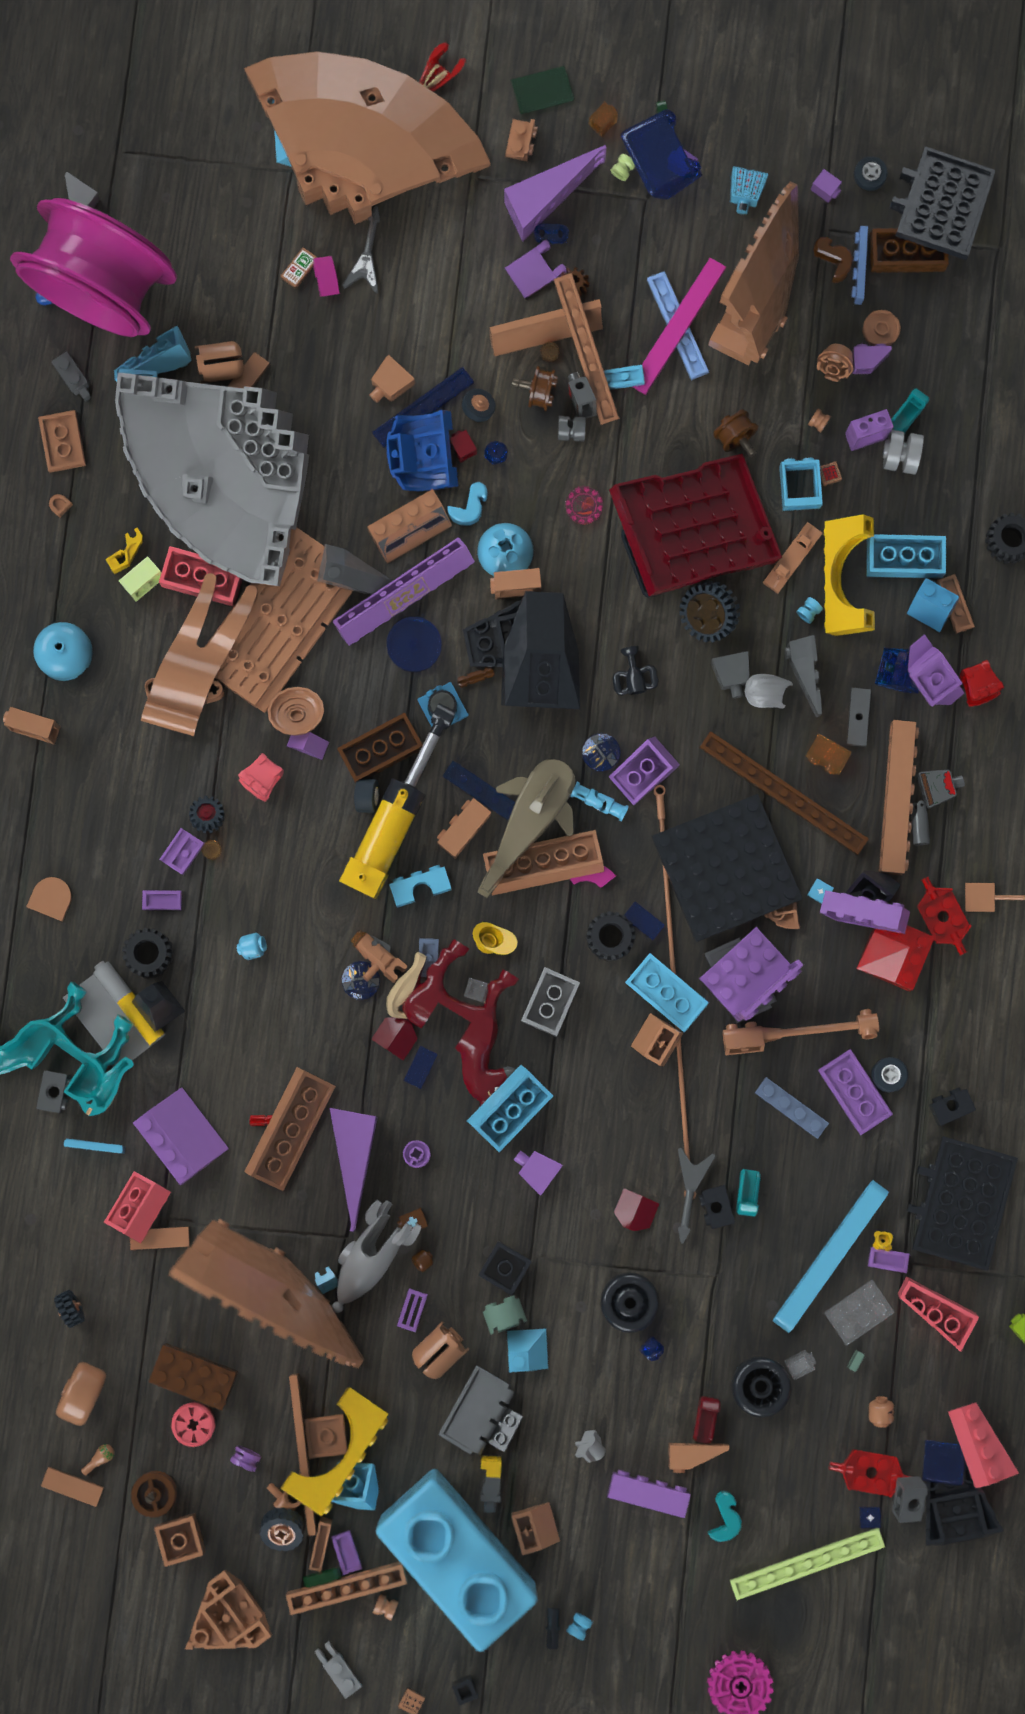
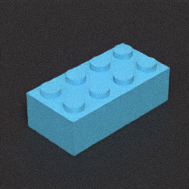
(906, 556)
(510, 1108)

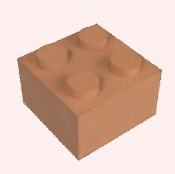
(180, 1539)

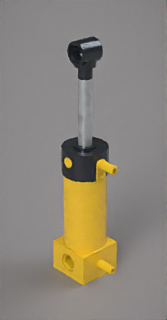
(393, 818)

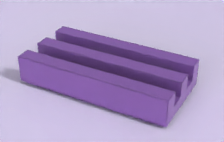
(417, 1294)

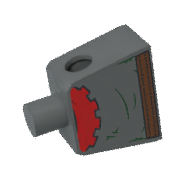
(582, 396)
(938, 786)

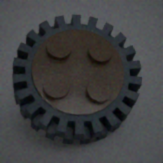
(709, 611)

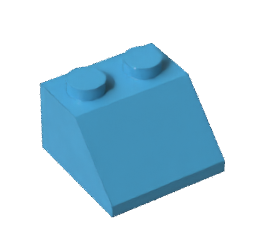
(933, 605)

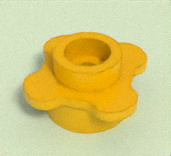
(887, 1237)

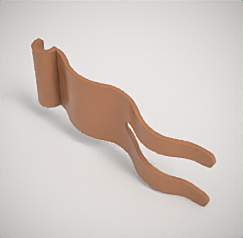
(190, 670)

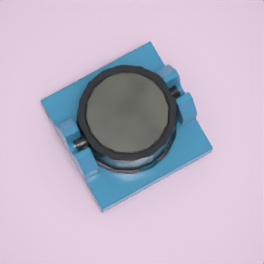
(446, 696)

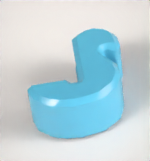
(474, 508)

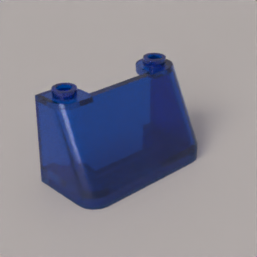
(660, 155)

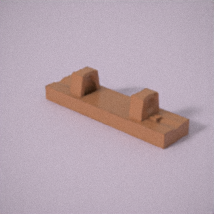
(792, 558)

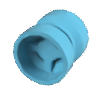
(809, 610)
(579, 1626)

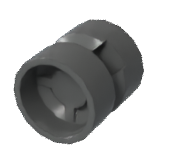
(571, 428)

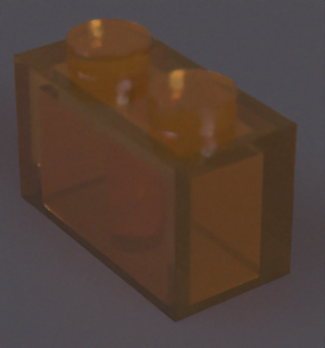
(828, 754)

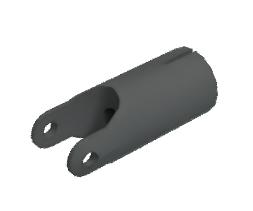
(920, 824)

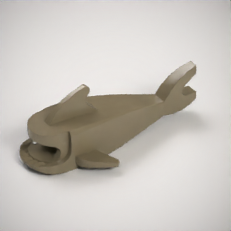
(539, 802)

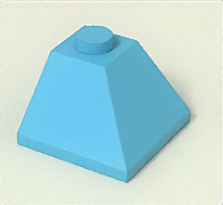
(527, 1350)
(361, 1489)

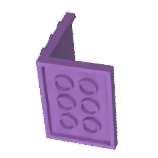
(749, 975)

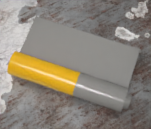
(104, 1000)

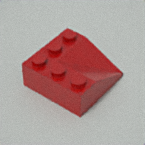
(896, 956)

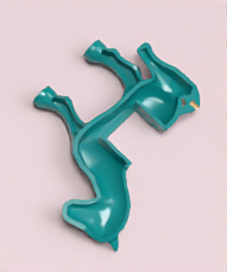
(90, 1080)

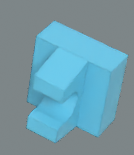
(326, 1282)

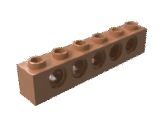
(347, 1588)

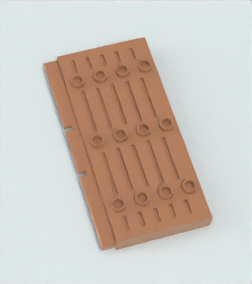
(281, 625)

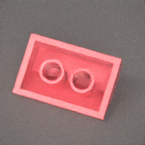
(137, 1207)

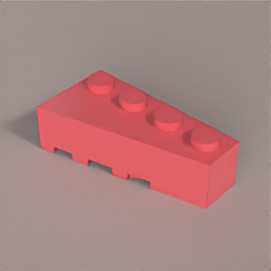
(943, 1314)
(981, 1447)

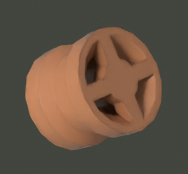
(819, 420)

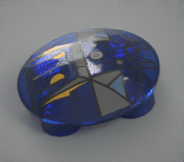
(601, 752)
(354, 983)

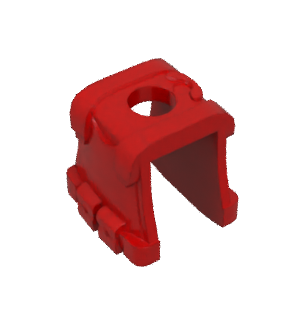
(980, 684)

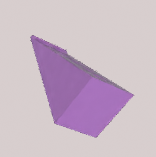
(540, 195)
(354, 1142)

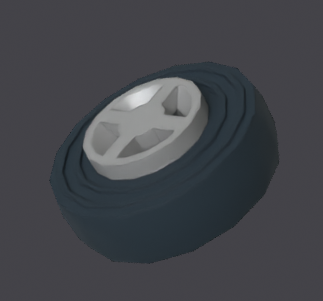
(874, 167)

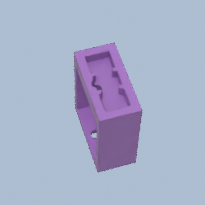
(864, 433)

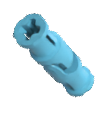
(596, 799)

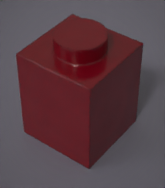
(462, 445)

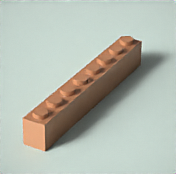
(897, 797)

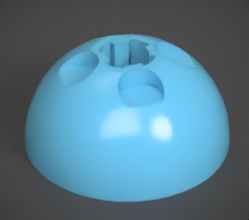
(502, 558)

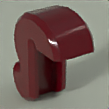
(706, 1419)

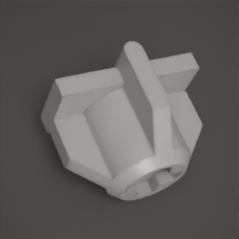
(590, 1447)

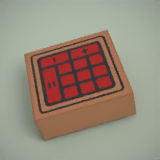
(830, 474)

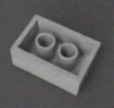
(550, 1002)

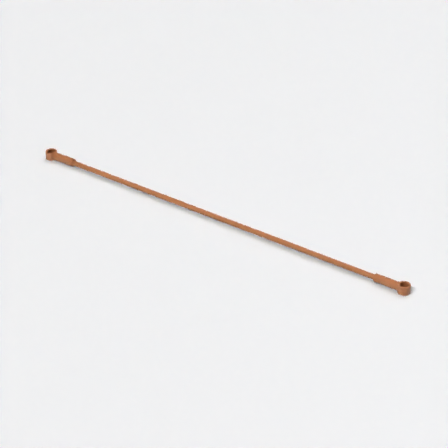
(661, 816)

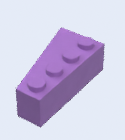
(865, 912)

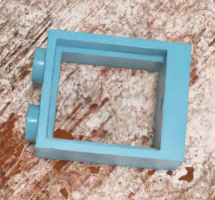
(801, 503)

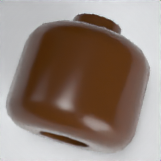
(422, 1260)

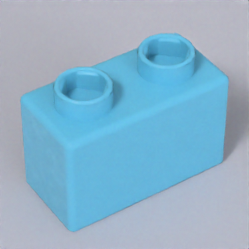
(457, 1560)

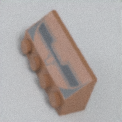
(409, 526)

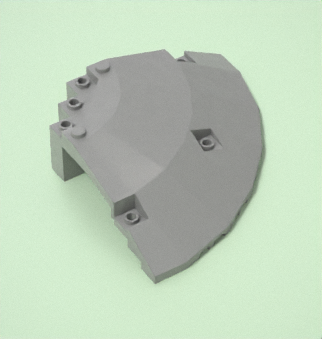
(237, 455)

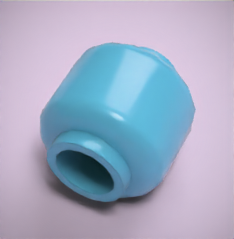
(252, 946)

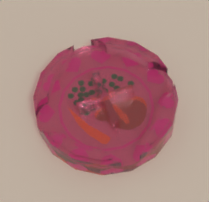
(584, 505)

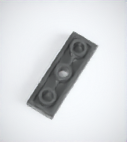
(858, 706)

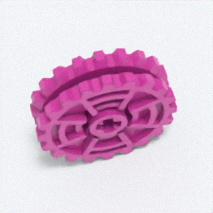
(728, 1674)

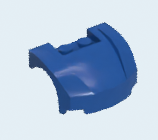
(421, 452)

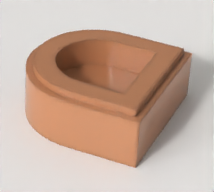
(59, 504)

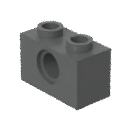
(45, 1100)
(909, 1499)

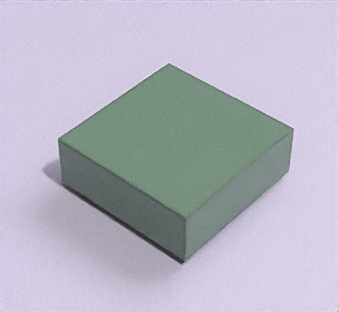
(855, 1361)

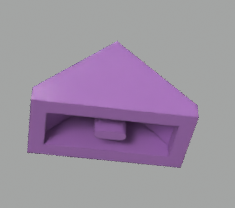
(309, 744)

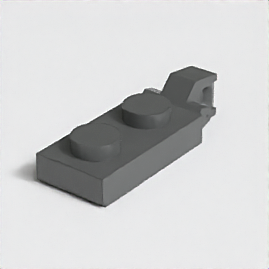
(72, 375)

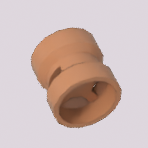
(383, 1606)

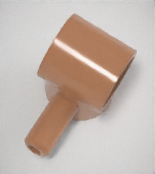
(282, 1498)

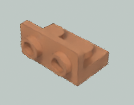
(520, 139)

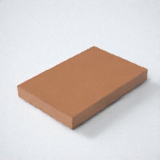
(62, 441)

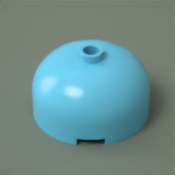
(70, 659)

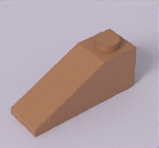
(690, 1455)

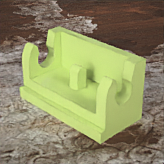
(141, 579)

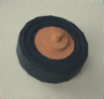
(478, 405)

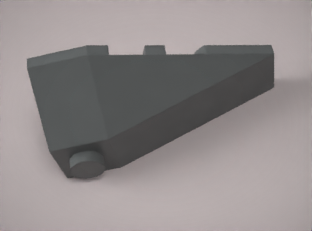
(349, 572)
(802, 658)

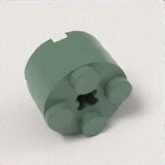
(504, 1315)

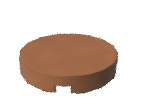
(881, 328)

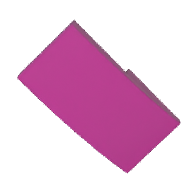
(326, 276)

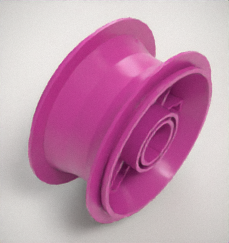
(94, 267)

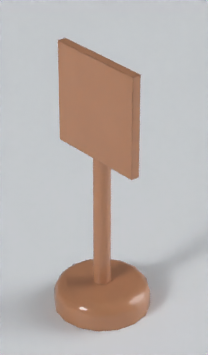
(982, 897)

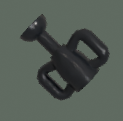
(634, 676)

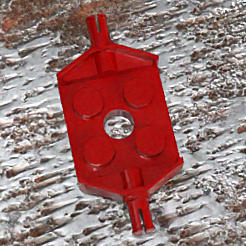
(940, 900)
(855, 1469)

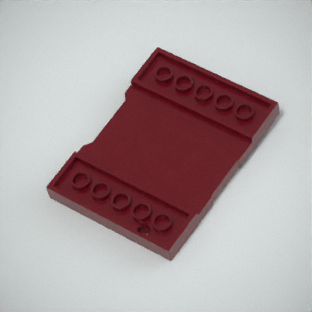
(695, 524)

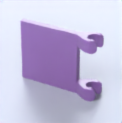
(531, 271)

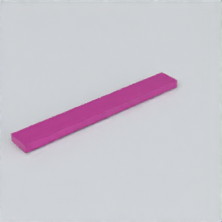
(680, 322)

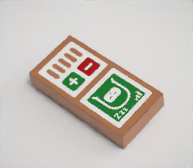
(298, 268)

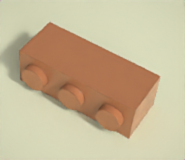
(463, 827)

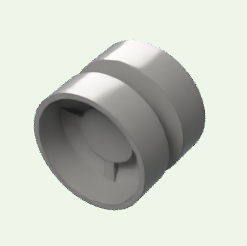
(908, 453)

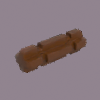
(476, 676)

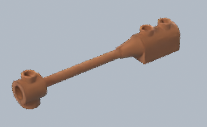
(754, 1037)

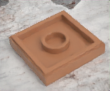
(326, 1436)

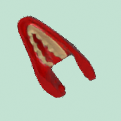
(436, 75)

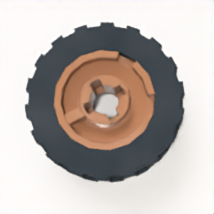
(282, 1529)

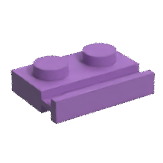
(182, 851)

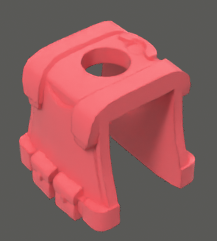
(261, 777)

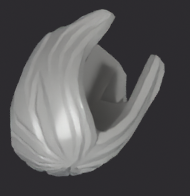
(766, 690)

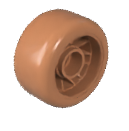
(80, 1393)

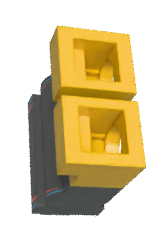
(491, 1484)

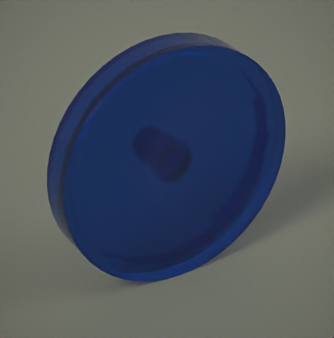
(414, 644)

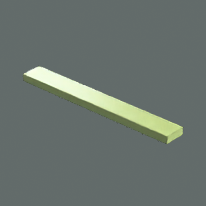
(807, 1563)

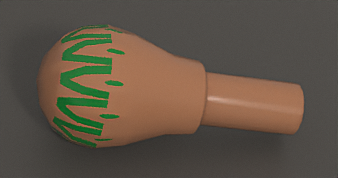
(102, 1455)

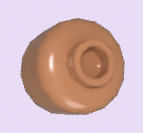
(881, 1411)

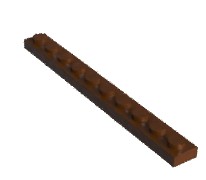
(783, 793)

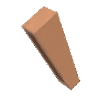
(320, 1544)

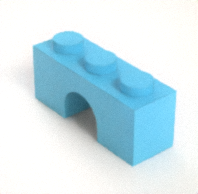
(435, 878)

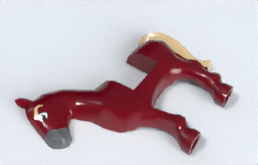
(480, 1036)

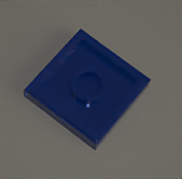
(943, 1463)

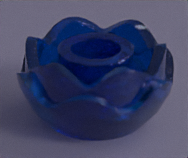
(495, 458)

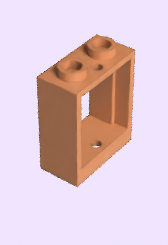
(515, 583)
(31, 725)

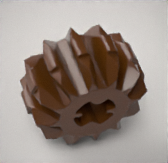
(581, 280)

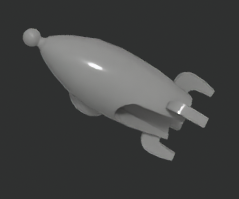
(360, 1260)

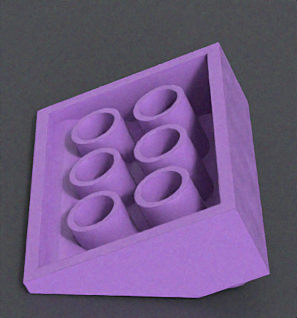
(181, 1136)

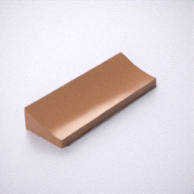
(539, 329)
(551, 862)
(289, 1129)

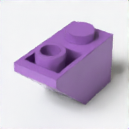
(868, 358)

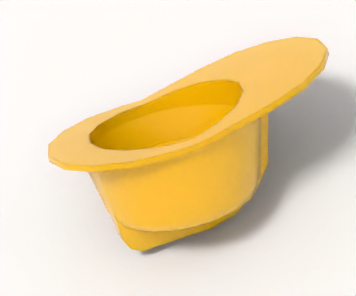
(494, 939)

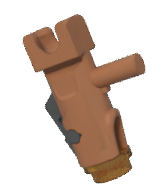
(379, 954)

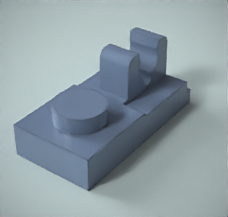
(429, 948)

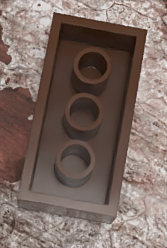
(900, 255)
(380, 748)
(193, 1376)

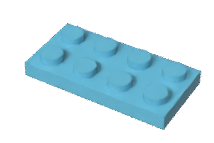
(667, 992)

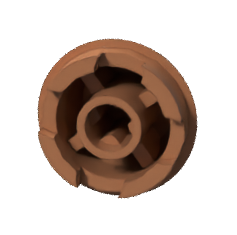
(835, 362)

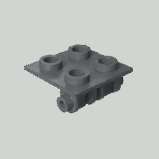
(505, 1429)

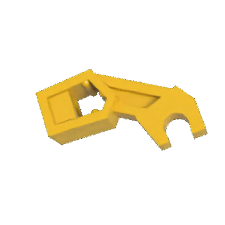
(130, 551)

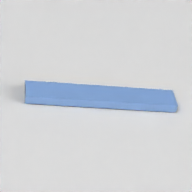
(668, 305)

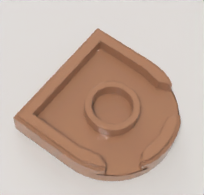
(51, 898)

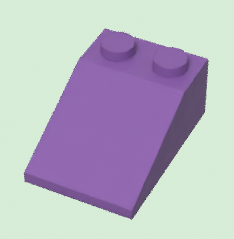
(644, 770)

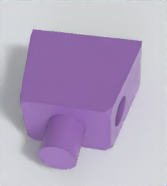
(537, 1170)

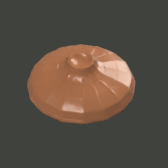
(295, 711)

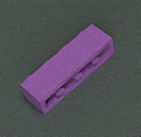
(649, 1494)

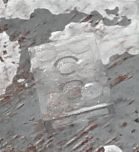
(859, 1312)

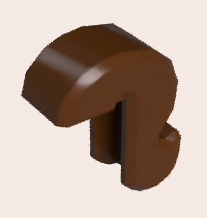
(835, 254)

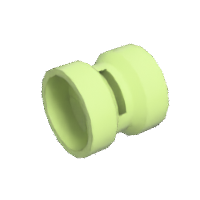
(623, 167)

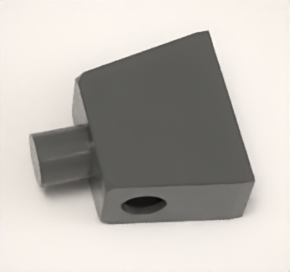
(732, 672)

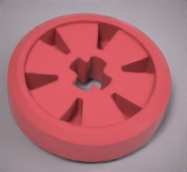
(182, 1419)

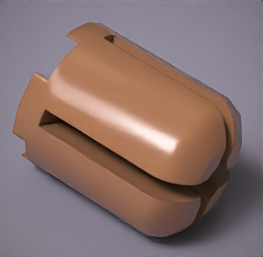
(223, 370)
(432, 1344)

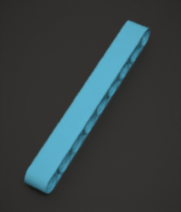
(830, 1256)

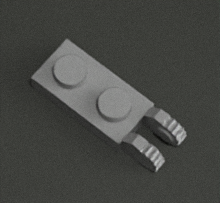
(339, 1671)

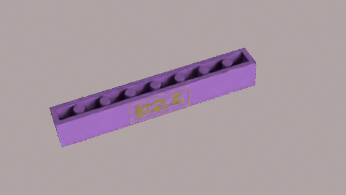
(403, 591)

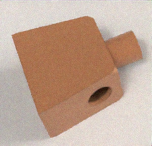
(390, 380)

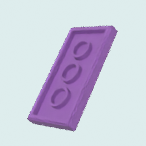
(855, 1092)

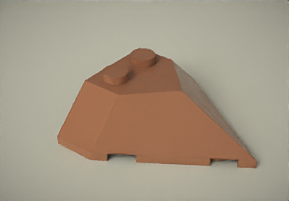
(228, 1617)

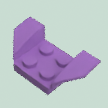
(933, 674)

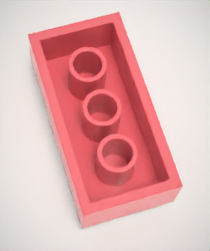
(186, 571)

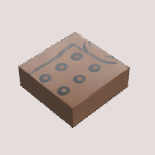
(411, 1701)

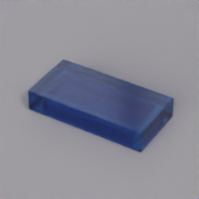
(644, 920)
(420, 1067)

